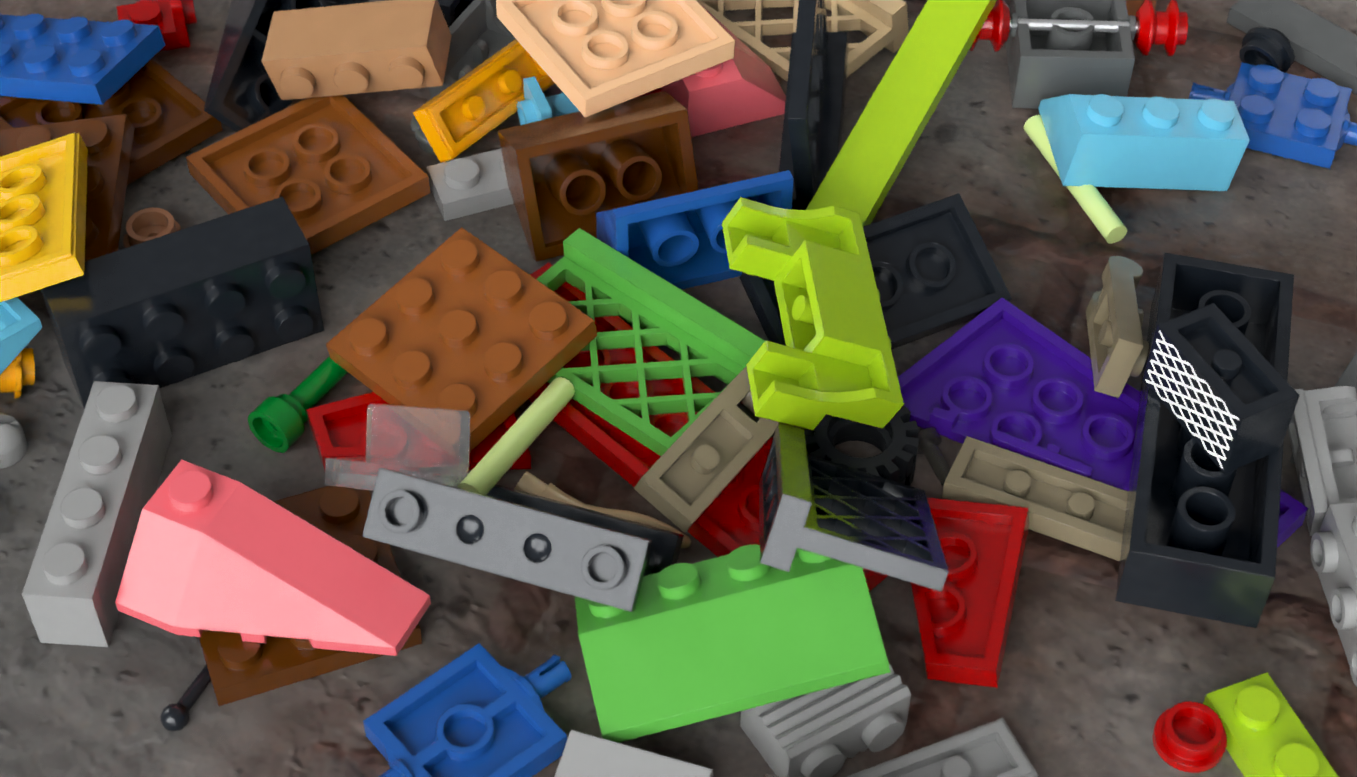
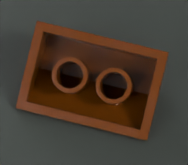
(580, 166)

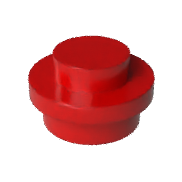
(1190, 737)

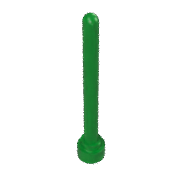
(281, 419)

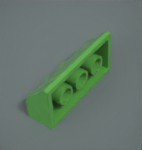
(727, 640)

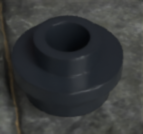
(1267, 47)

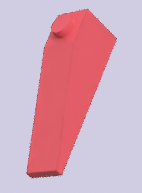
(729, 92)
(242, 564)

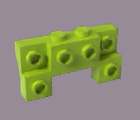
(829, 313)

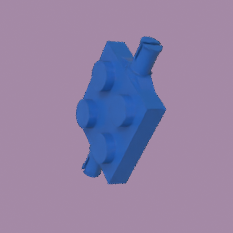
(1288, 113)
(472, 721)

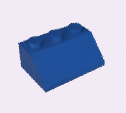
(684, 233)

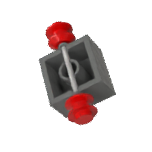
(1077, 44)

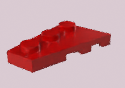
(970, 620)

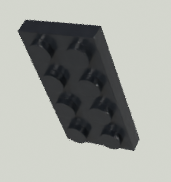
(927, 273)

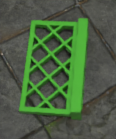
(659, 317)

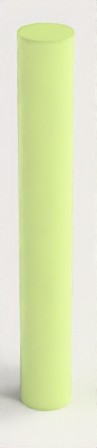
(1087, 195)
(519, 437)

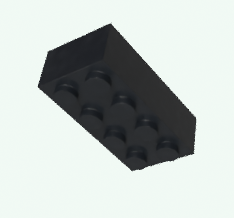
(188, 301)

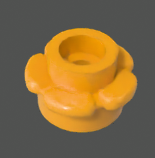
(19, 373)

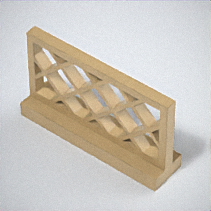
(879, 19)

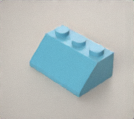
(1144, 141)

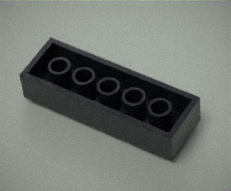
(1191, 532)

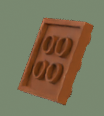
(322, 161)
(463, 336)

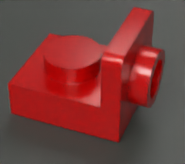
(170, 16)

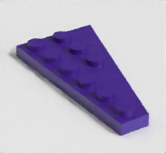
(1035, 396)

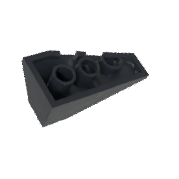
(240, 84)

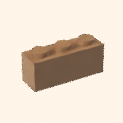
(357, 48)

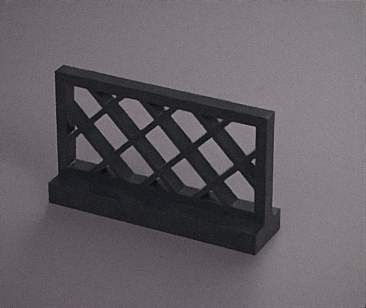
(813, 101)
(844, 516)

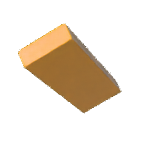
(478, 101)

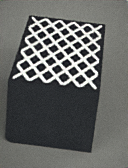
(1220, 387)

